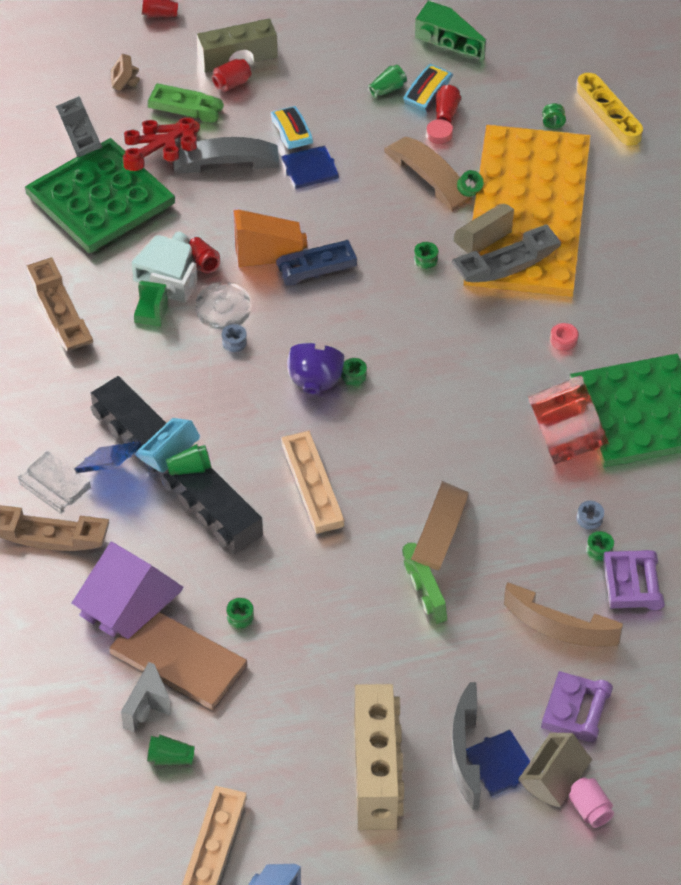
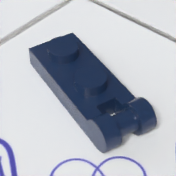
(316, 261)

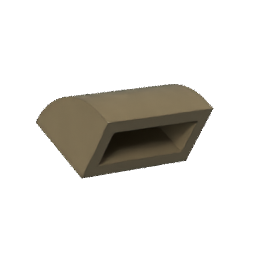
(485, 229)
(555, 768)

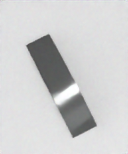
(78, 127)
(228, 150)
(508, 260)
(466, 775)

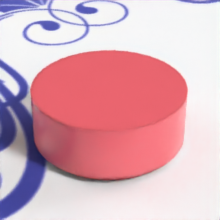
(439, 131)
(564, 336)

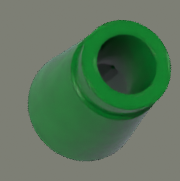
(389, 80)
(189, 461)
(169, 751)

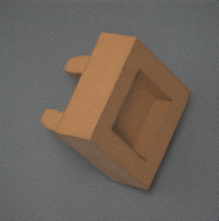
(124, 73)

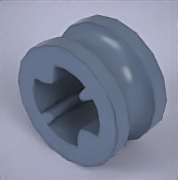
(239, 333)
(590, 506)

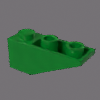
(449, 30)

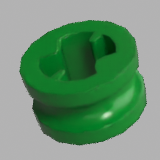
(552, 121)
(473, 176)
(426, 248)
(354, 379)
(604, 540)
(236, 620)

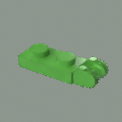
(185, 102)
(424, 580)

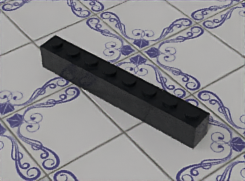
(204, 493)

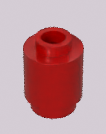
(231, 74)

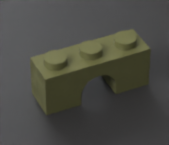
(218, 45)

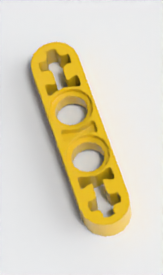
(605, 110)

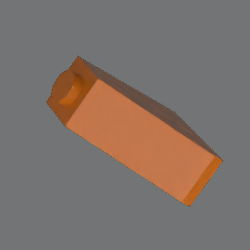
(265, 238)

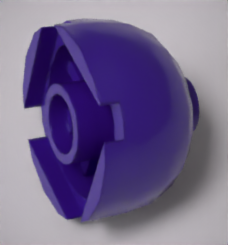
(314, 368)

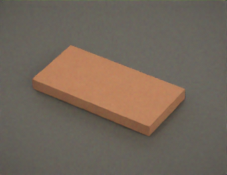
(182, 659)

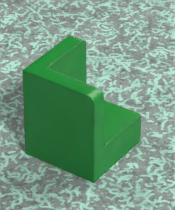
(151, 303)

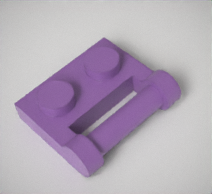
(624, 583)
(566, 704)

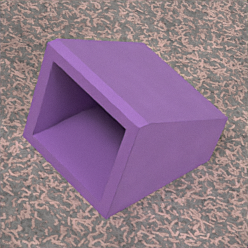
(124, 592)

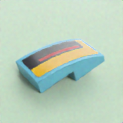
(425, 87)
(292, 127)

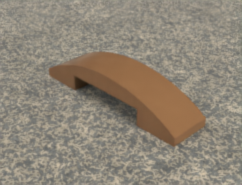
(429, 167)
(57, 305)
(440, 526)
(52, 533)
(558, 625)

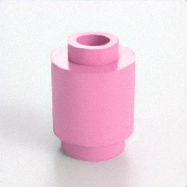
(591, 802)

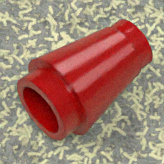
(159, 8)
(447, 102)
(205, 256)

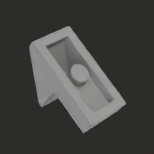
(146, 694)

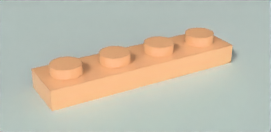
(312, 482)
(215, 837)

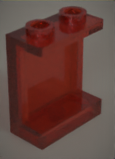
(568, 420)

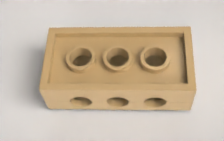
(378, 757)

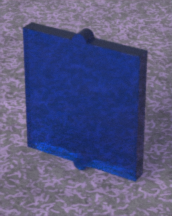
(310, 167)
(107, 457)
(500, 761)

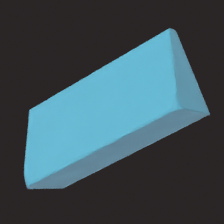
(168, 441)

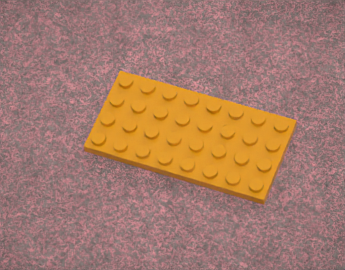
(544, 184)

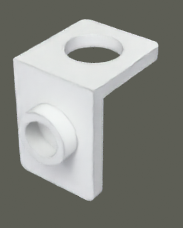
(178, 289)

